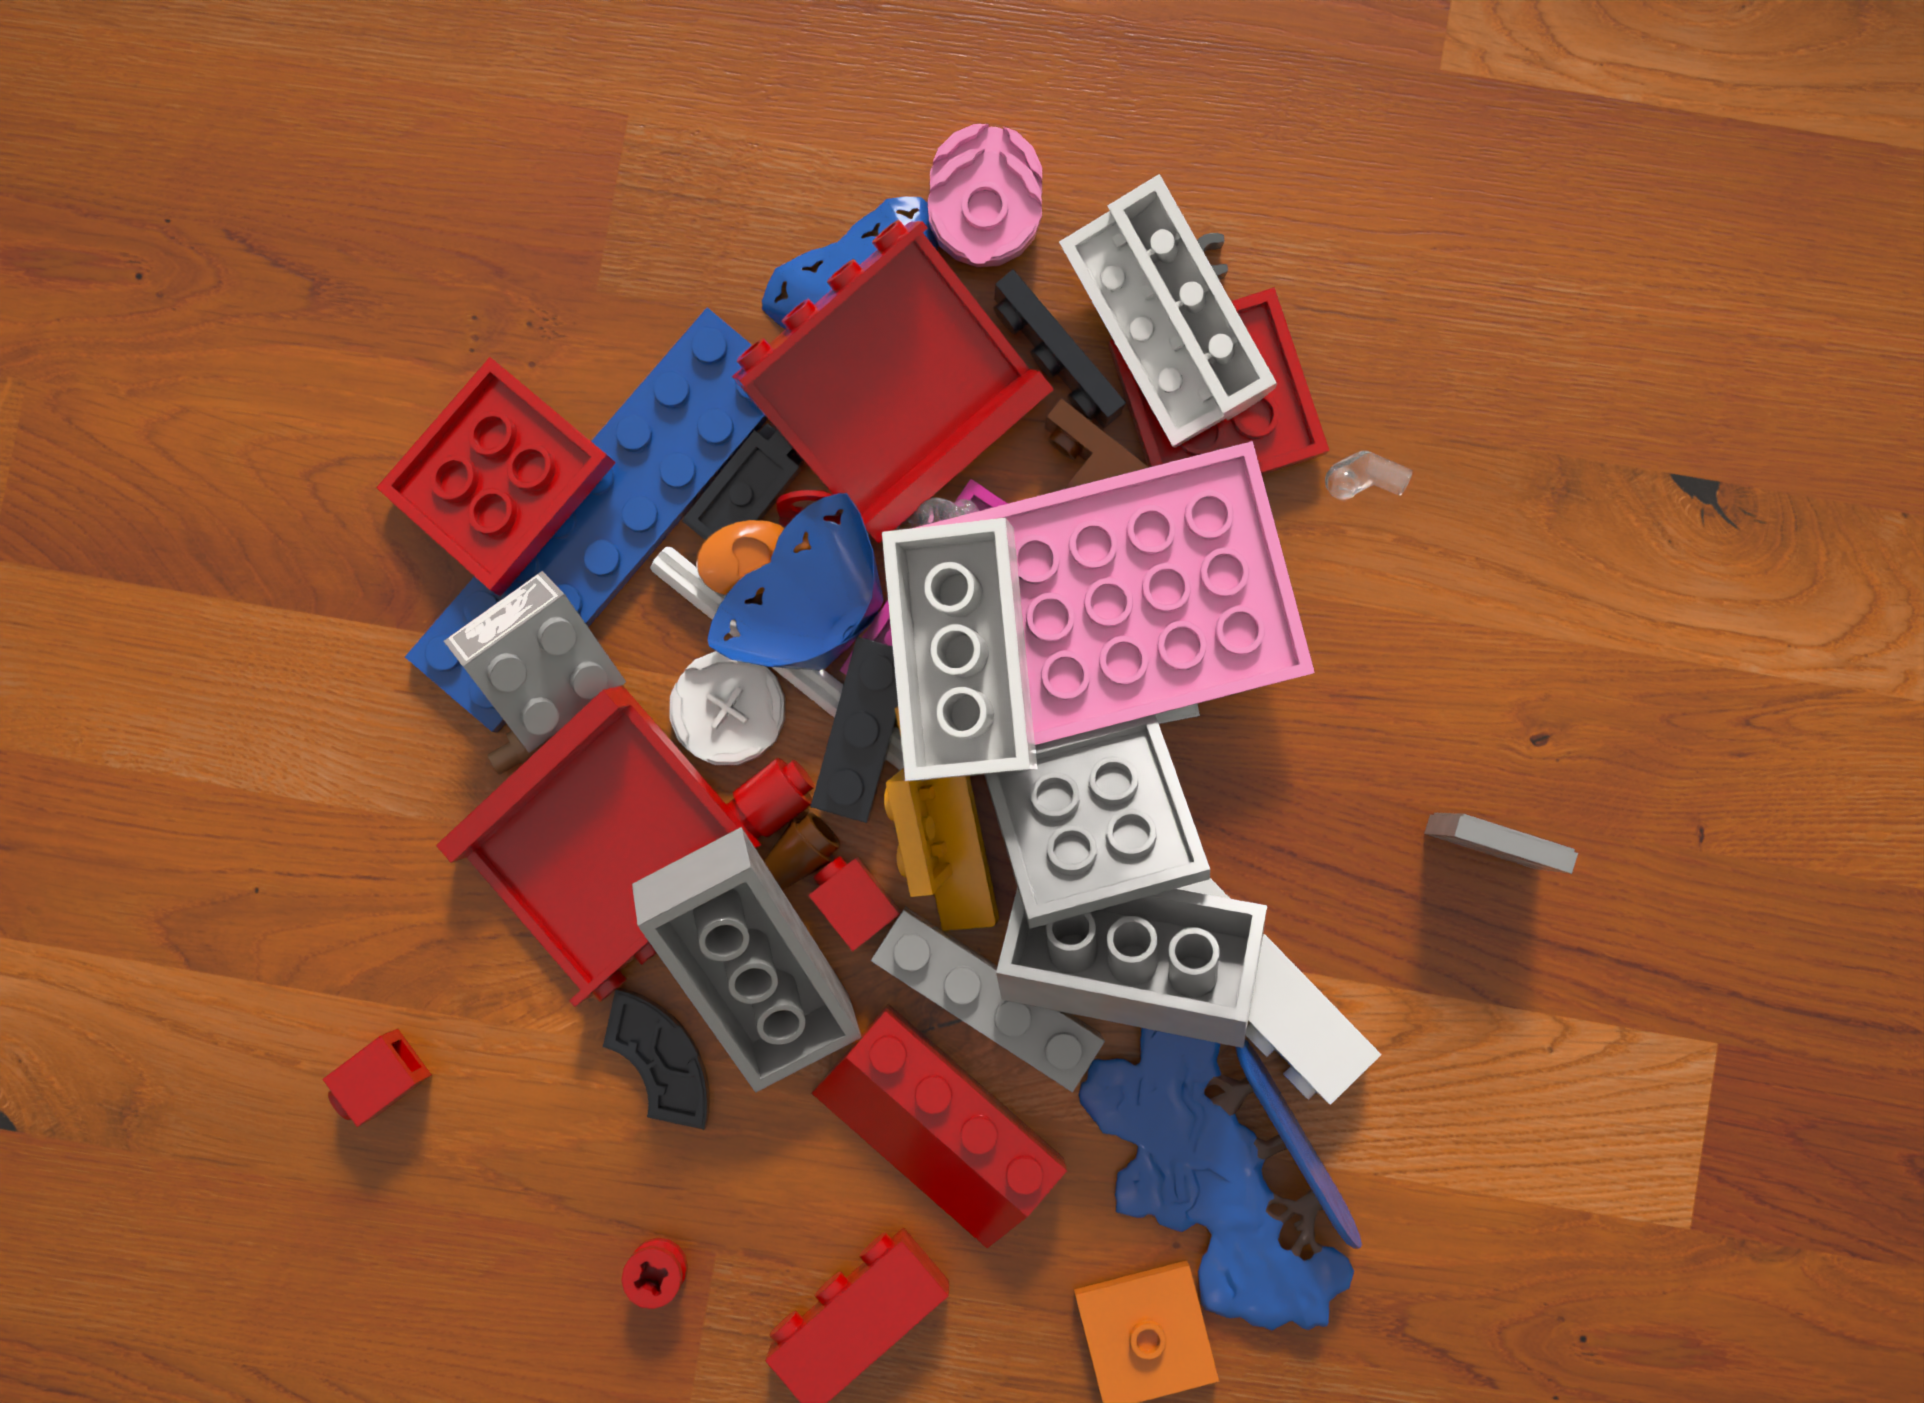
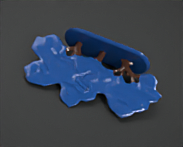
(1207, 1171)

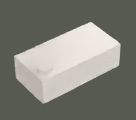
(959, 650)

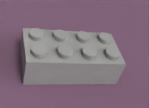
(745, 960)
(1150, 963)

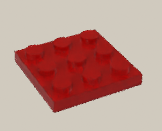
(1280, 424)
(495, 476)

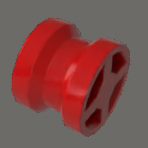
(665, 1264)

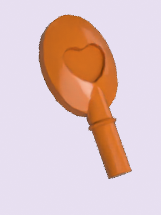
(738, 551)

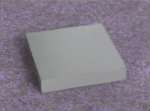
(1501, 842)

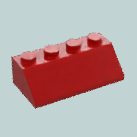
(940, 1128)

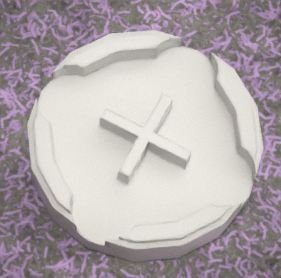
(727, 709)

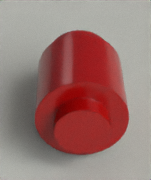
(772, 797)

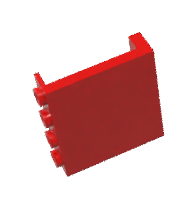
(890, 379)
(584, 825)

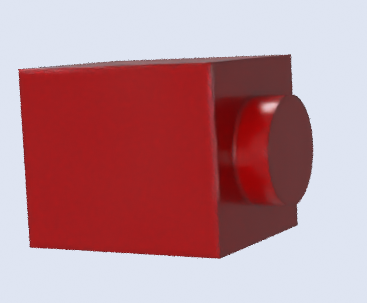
(853, 901)
(375, 1078)

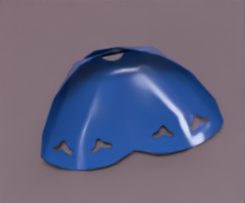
(851, 246)
(810, 599)

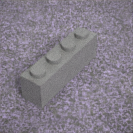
(970, 990)

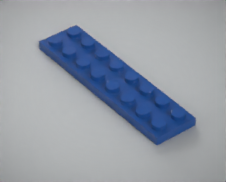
(666, 452)

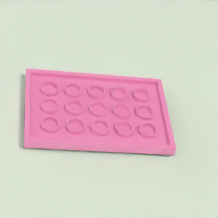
(1152, 592)

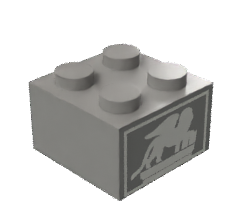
(534, 660)

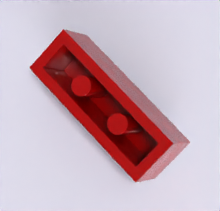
(856, 1318)

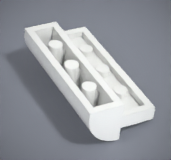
(1168, 312)

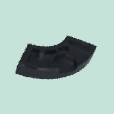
(663, 1057)

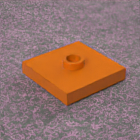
(1146, 1334)

